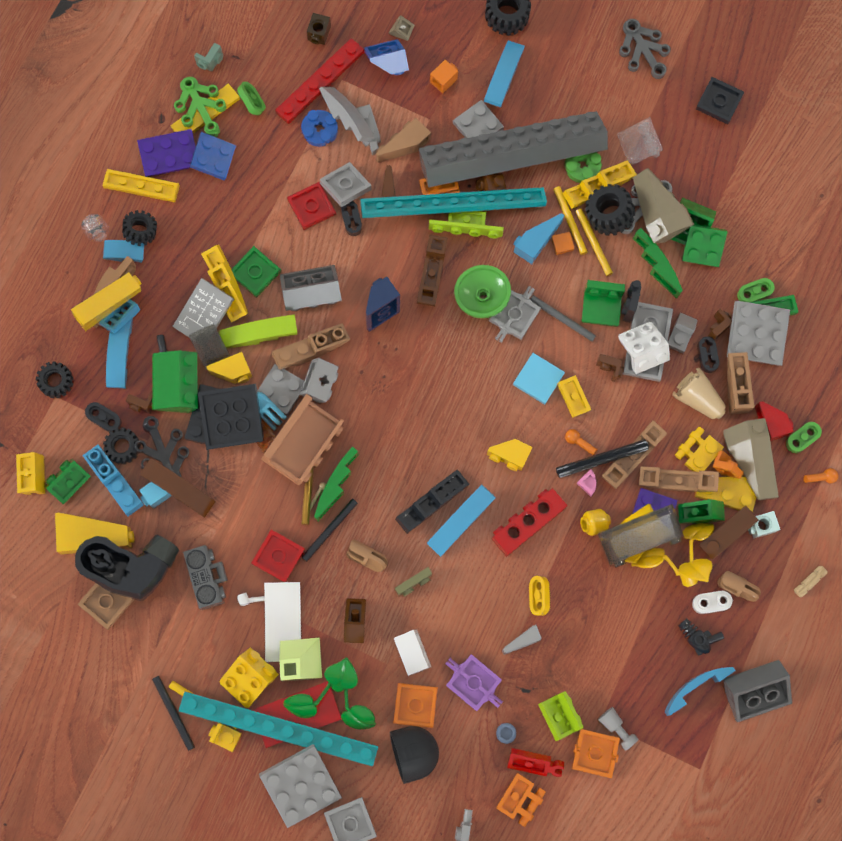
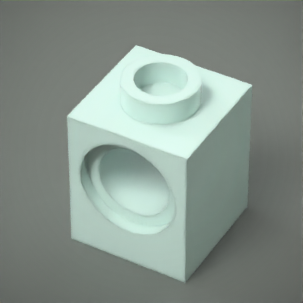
(771, 525)

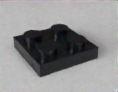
(719, 100)

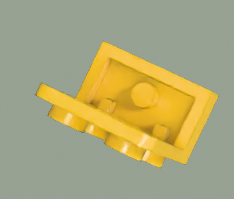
(248, 677)

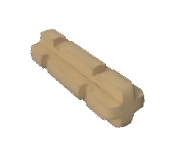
(810, 581)

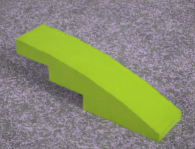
(259, 331)

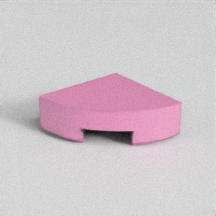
(588, 482)

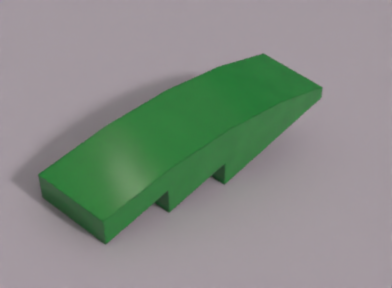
(661, 270)
(332, 490)

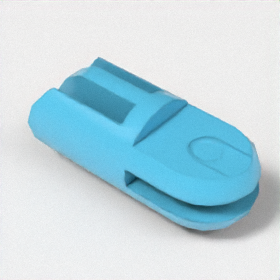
(265, 408)

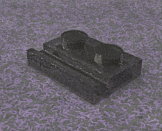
(209, 345)

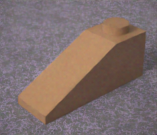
(739, 384)

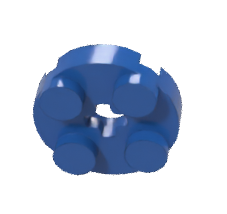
(316, 118)

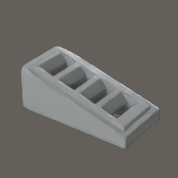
(527, 638)

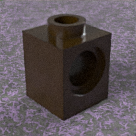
(318, 22)

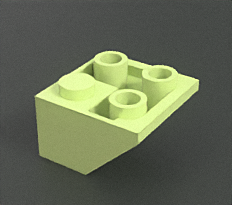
(300, 659)

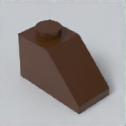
(354, 620)

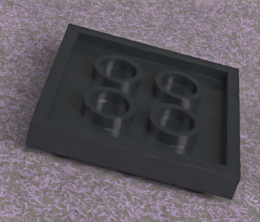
(231, 416)

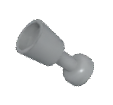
(613, 722)

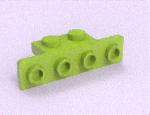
(466, 222)

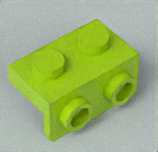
(560, 715)

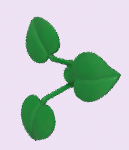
(339, 677)

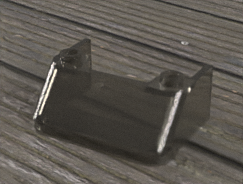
(640, 535)

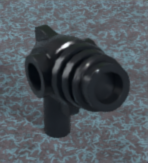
(698, 639)

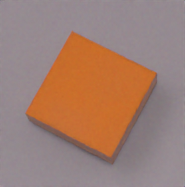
(562, 243)

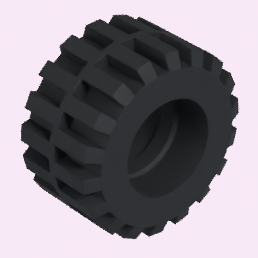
(507, 22)
(606, 198)

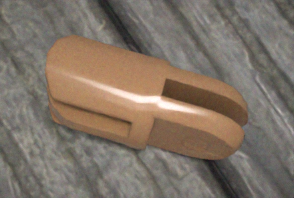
(366, 556)
(739, 586)

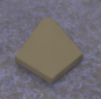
(402, 28)

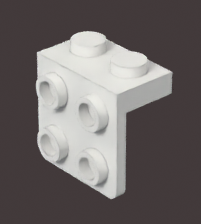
(645, 347)

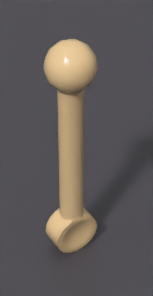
(321, 487)

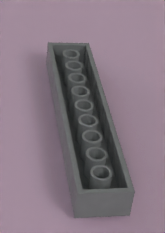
(513, 148)

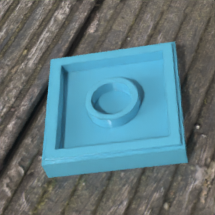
(538, 378)

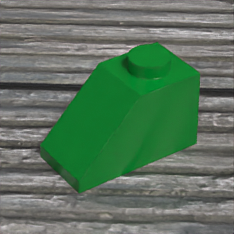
(701, 512)

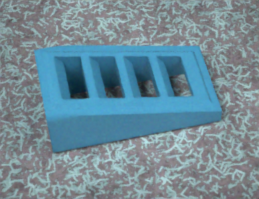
(127, 316)

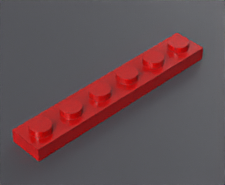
(323, 77)

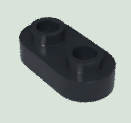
(104, 417)

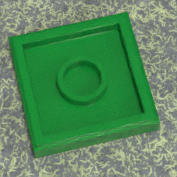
(255, 271)

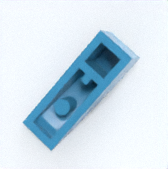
(536, 238)

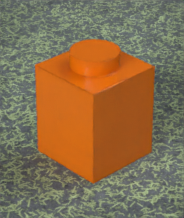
(444, 76)

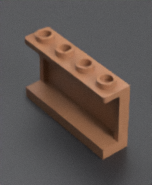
(302, 441)

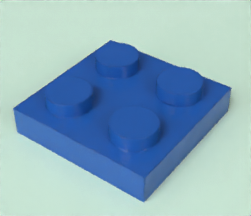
(212, 156)

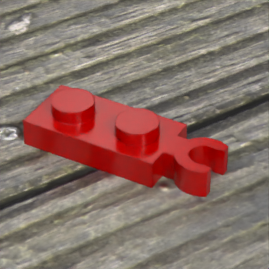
(534, 763)

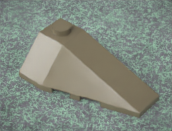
(660, 208)
(752, 450)

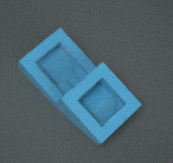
(119, 249)

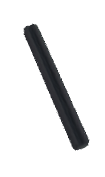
(602, 458)

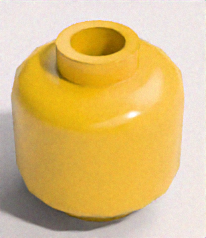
(595, 522)

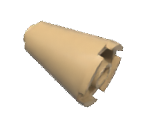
(699, 394)

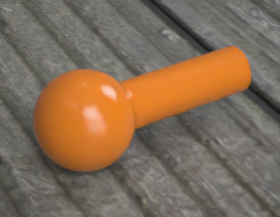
(573, 437)
(829, 475)

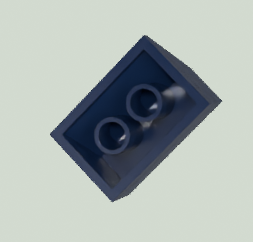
(382, 303)

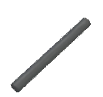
(564, 319)

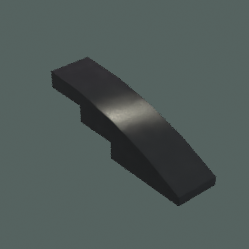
(432, 501)

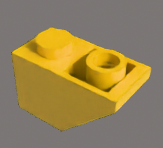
(512, 453)

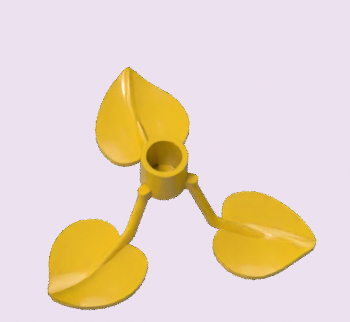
(689, 572)

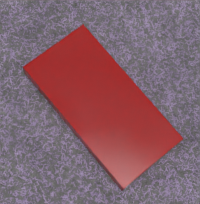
(326, 713)

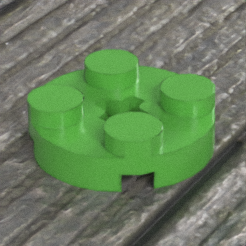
(579, 174)

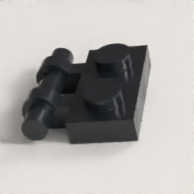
(631, 303)

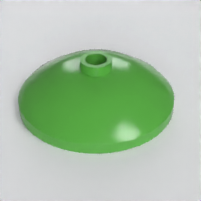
(482, 281)

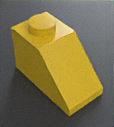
(231, 369)

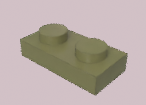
(420, 578)

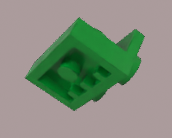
(66, 481)

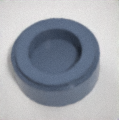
(506, 733)

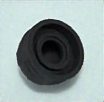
(414, 752)

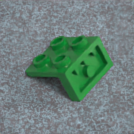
(602, 303)

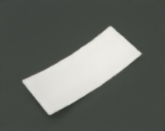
(281, 616)

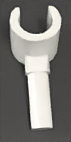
(244, 600)

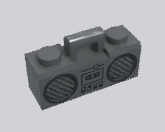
(205, 587)

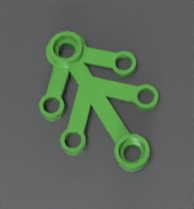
(199, 103)

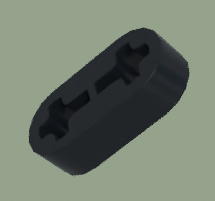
(355, 217)
(712, 354)

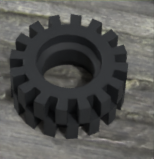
(139, 236)
(50, 369)
(111, 441)

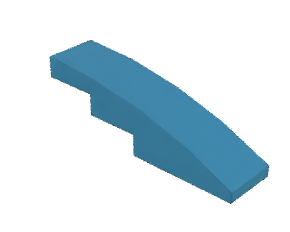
(504, 73)
(461, 520)

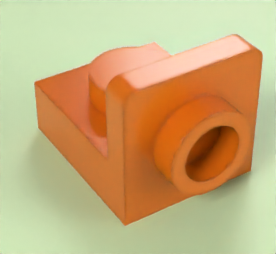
(727, 467)

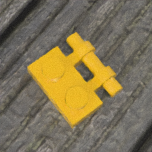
(705, 453)

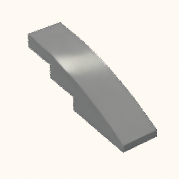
(343, 109)

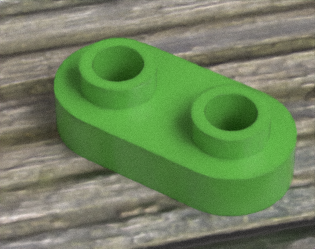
(251, 98)
(754, 290)
(802, 437)

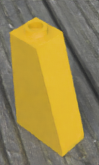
(106, 301)
(74, 530)

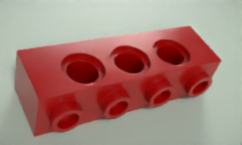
(555, 507)

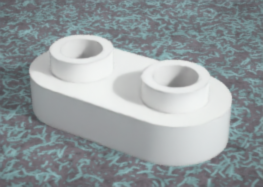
(713, 602)

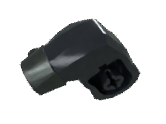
(122, 570)

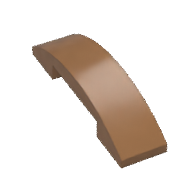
(623, 467)
(679, 480)

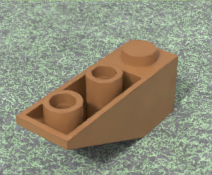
(405, 142)

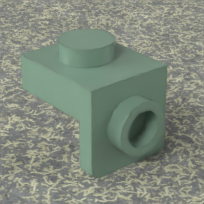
(212, 58)

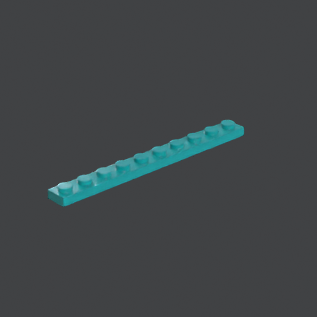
(453, 202)
(278, 728)

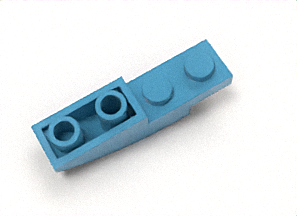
(113, 480)

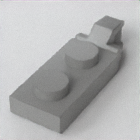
(368, 116)

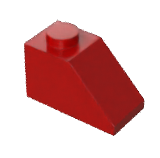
(777, 421)

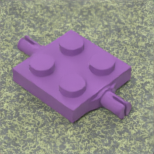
(473, 682)

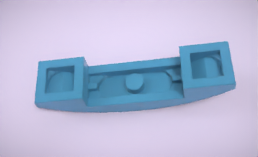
(117, 356)
(677, 700)

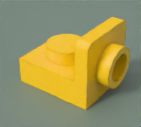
(224, 736)

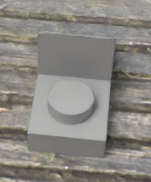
(682, 332)

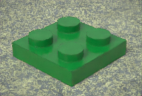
(704, 245)

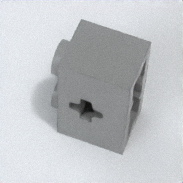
(312, 386)

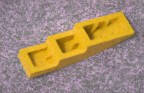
(613, 175)
(224, 280)

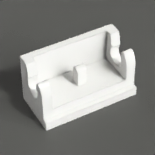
(412, 652)

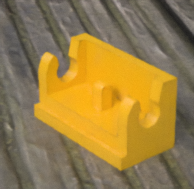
(30, 473)

